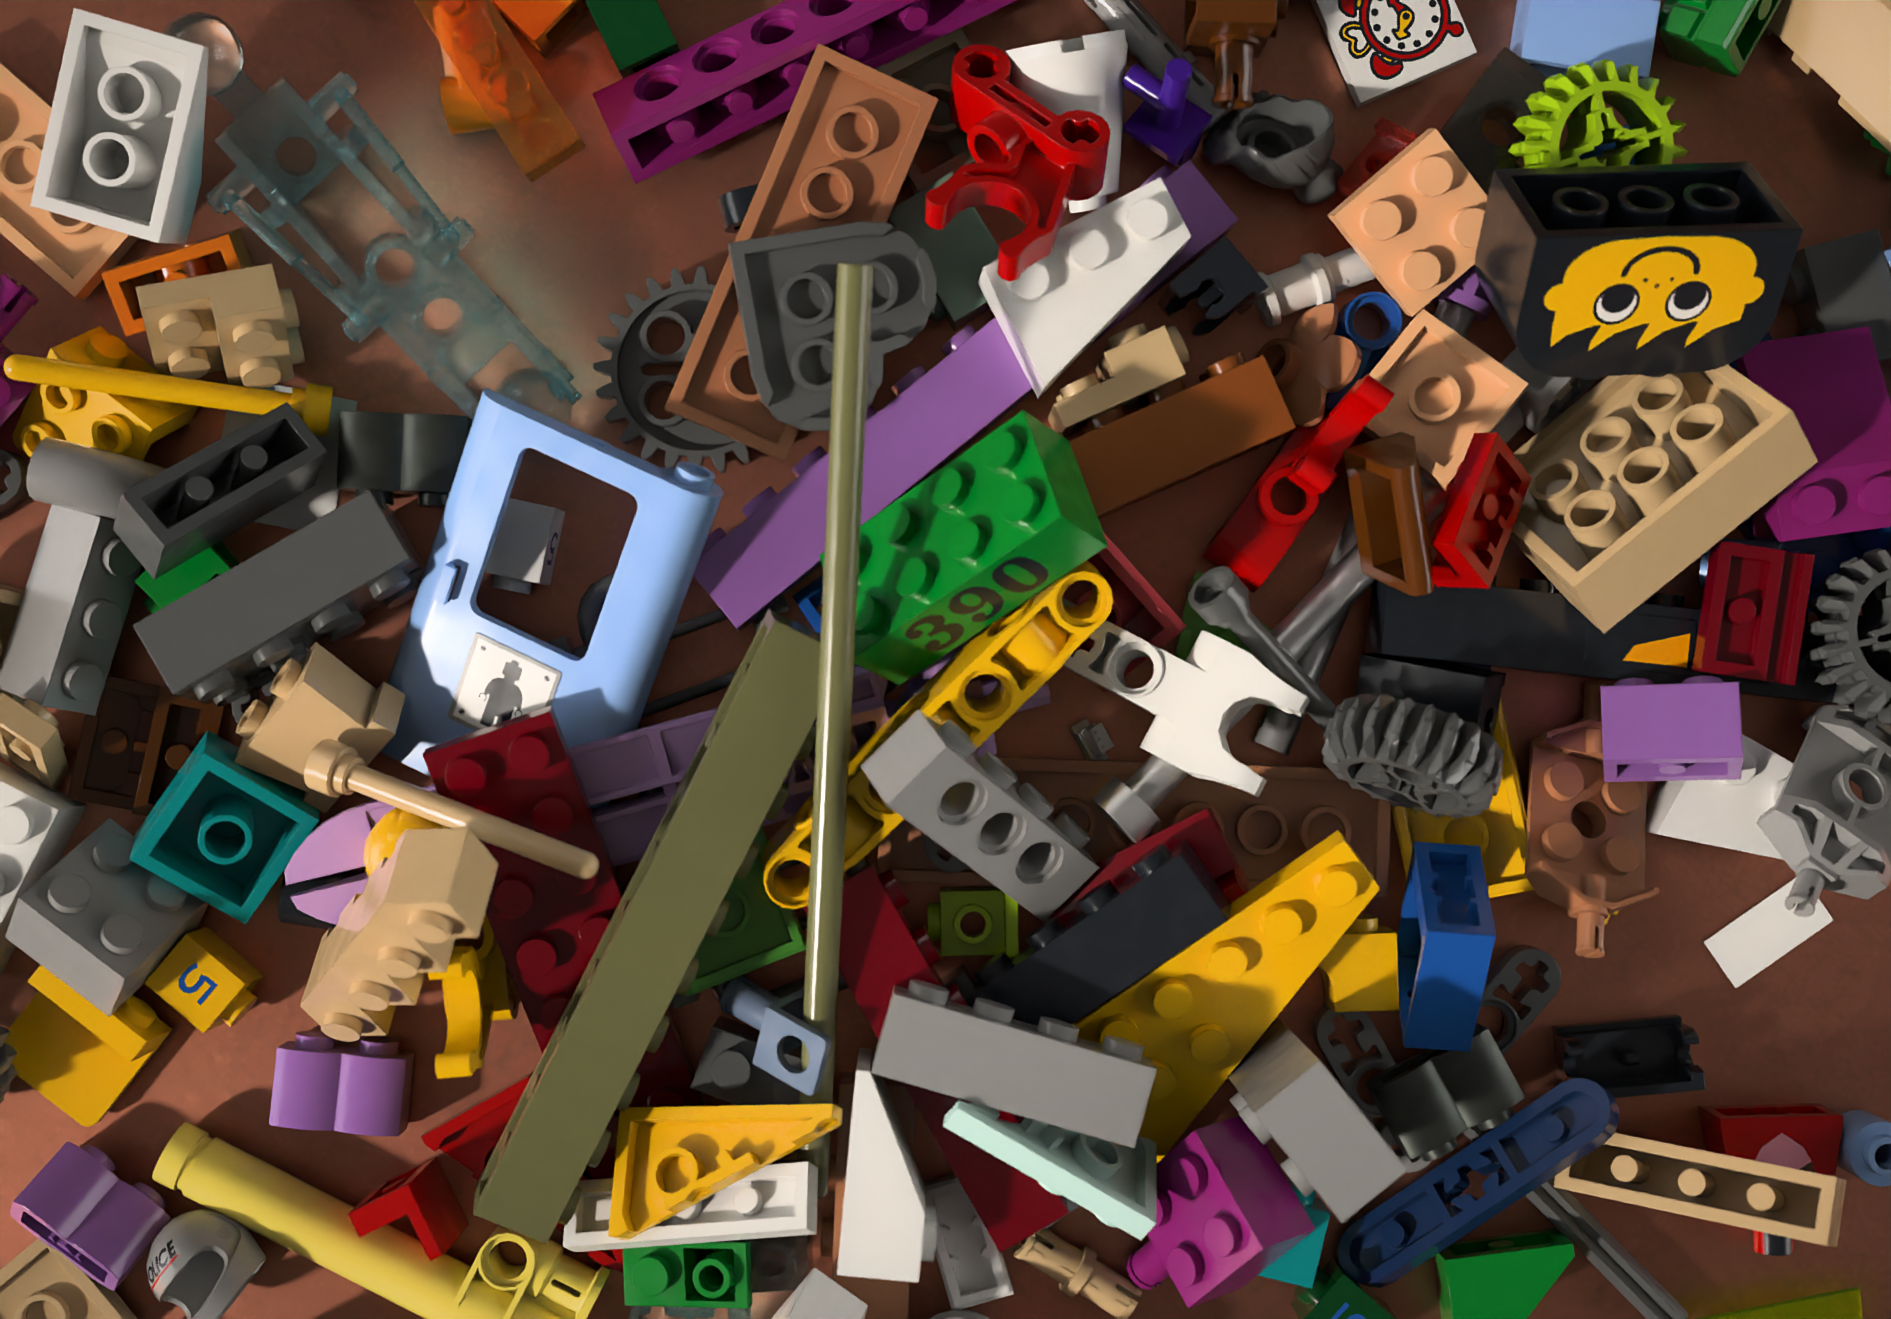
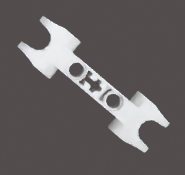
(1189, 698)

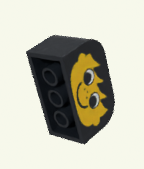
(1635, 265)

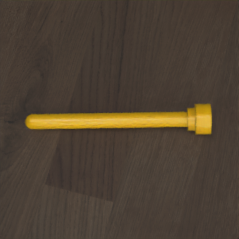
(310, 404)

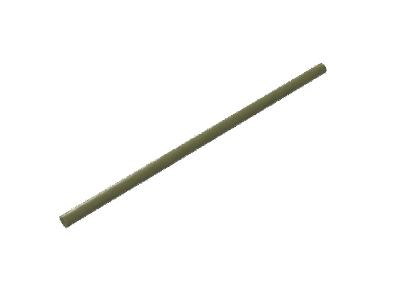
(836, 677)

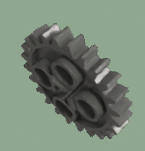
(632, 389)

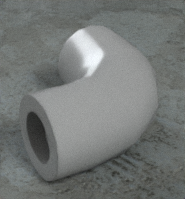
(83, 476)

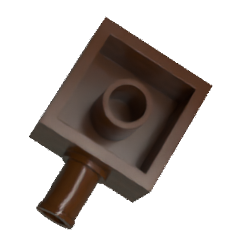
(1235, 36)

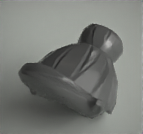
(1279, 145)

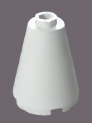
(1079, 76)

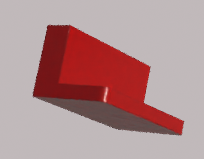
(425, 1198)

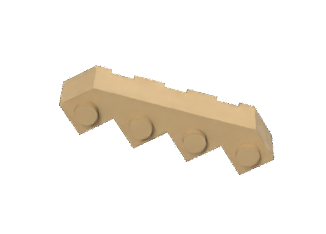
(399, 931)

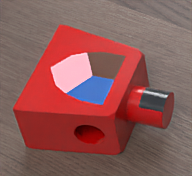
(1776, 1134)

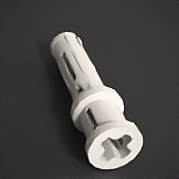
(1310, 283)

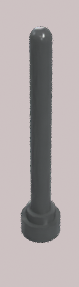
(1224, 602)

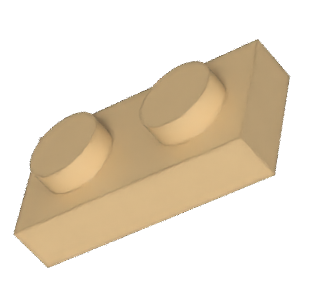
(32, 741)

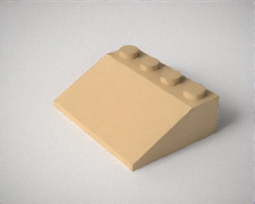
(1650, 481)

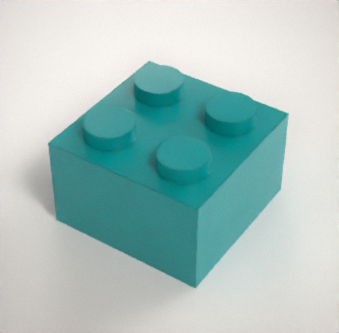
(223, 830)

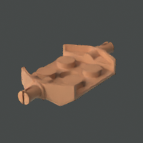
(1563, 866)

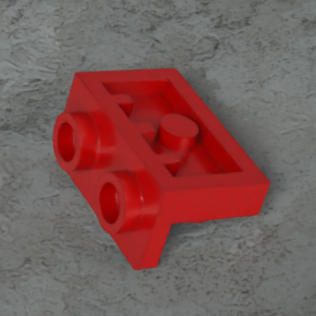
(1479, 514)

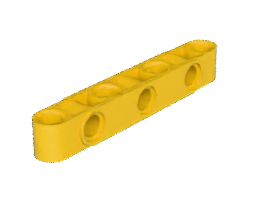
(1017, 649)

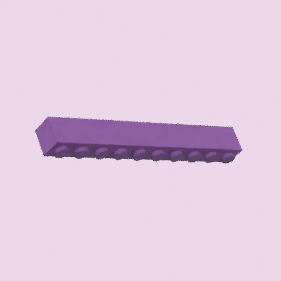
(911, 436)

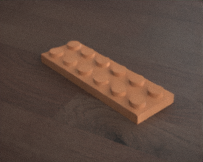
(831, 166)

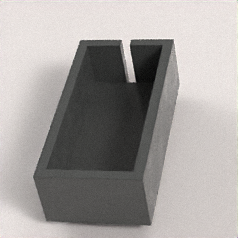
(283, 602)

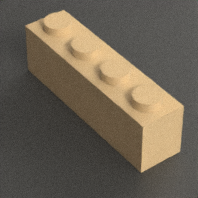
(1711, 1187)

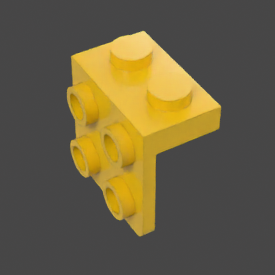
(97, 418)
(79, 1052)

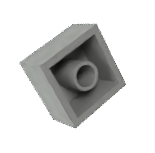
(103, 919)

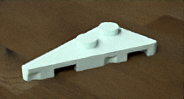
(1093, 1172)

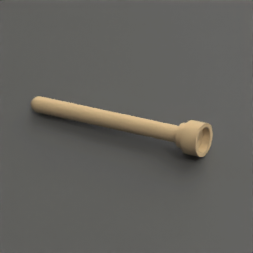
(338, 771)

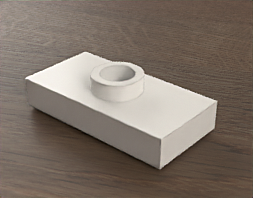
(964, 1249)

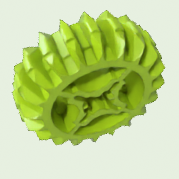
(1591, 124)

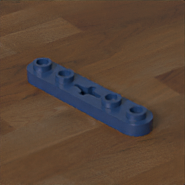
(1530, 1148)

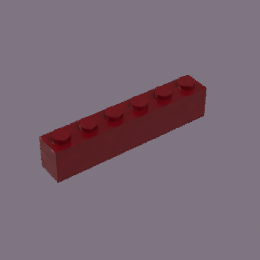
(883, 952)

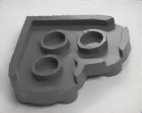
(790, 309)

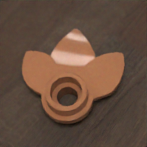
(1312, 363)

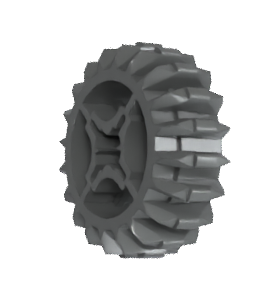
(1843, 646)
(1413, 755)

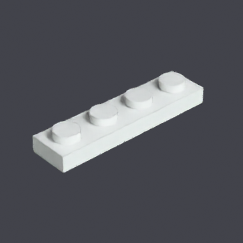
(765, 1204)

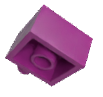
(1218, 1215)

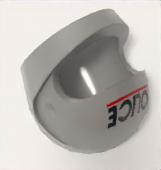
(202, 1262)

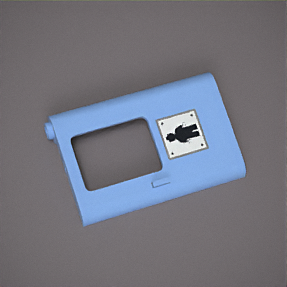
(478, 671)

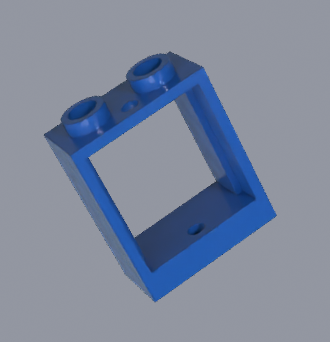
(1443, 946)

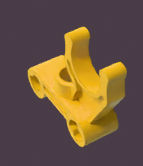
(474, 995)

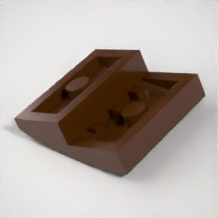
(137, 744)

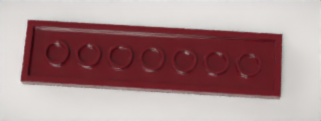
(539, 914)

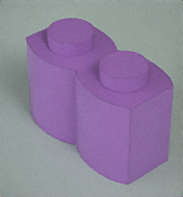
(342, 1086)
(91, 1213)

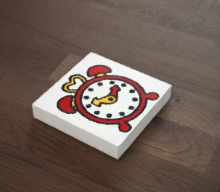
(1392, 42)

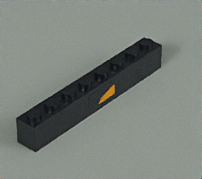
(1547, 634)

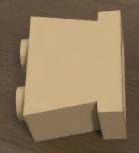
(310, 704)

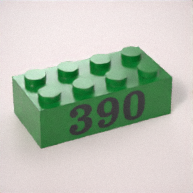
(970, 547)

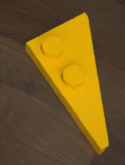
(690, 1152)

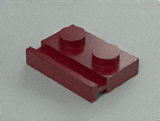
(1753, 613)

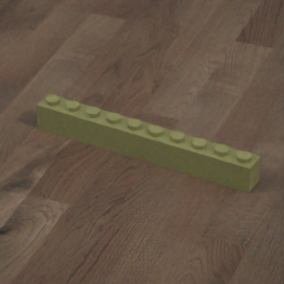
(655, 934)

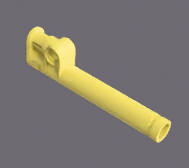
(386, 1258)

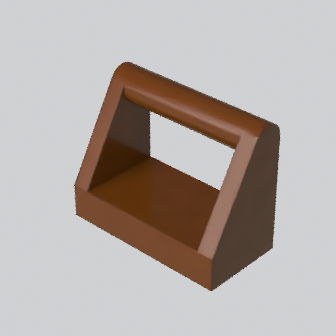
(1390, 513)

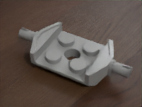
(1818, 820)

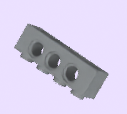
(979, 813)

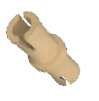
(1079, 1272)

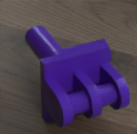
(1166, 119)

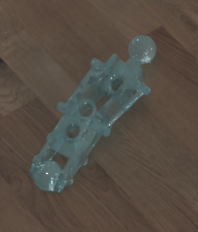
(369, 301)

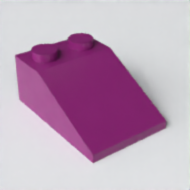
(1846, 415)

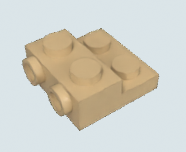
(223, 323)
(1127, 371)

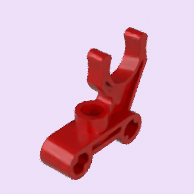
(1022, 156)
(1311, 459)

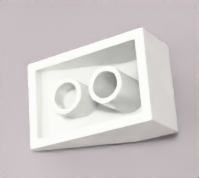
(125, 130)
(884, 1206)

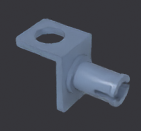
(780, 1032)

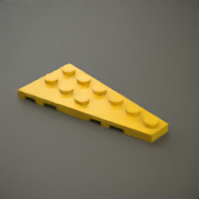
(1228, 987)

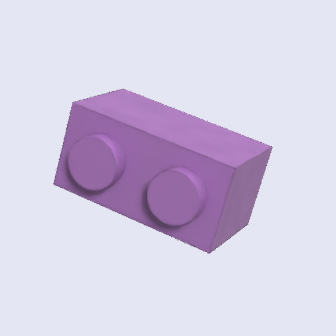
(1671, 730)

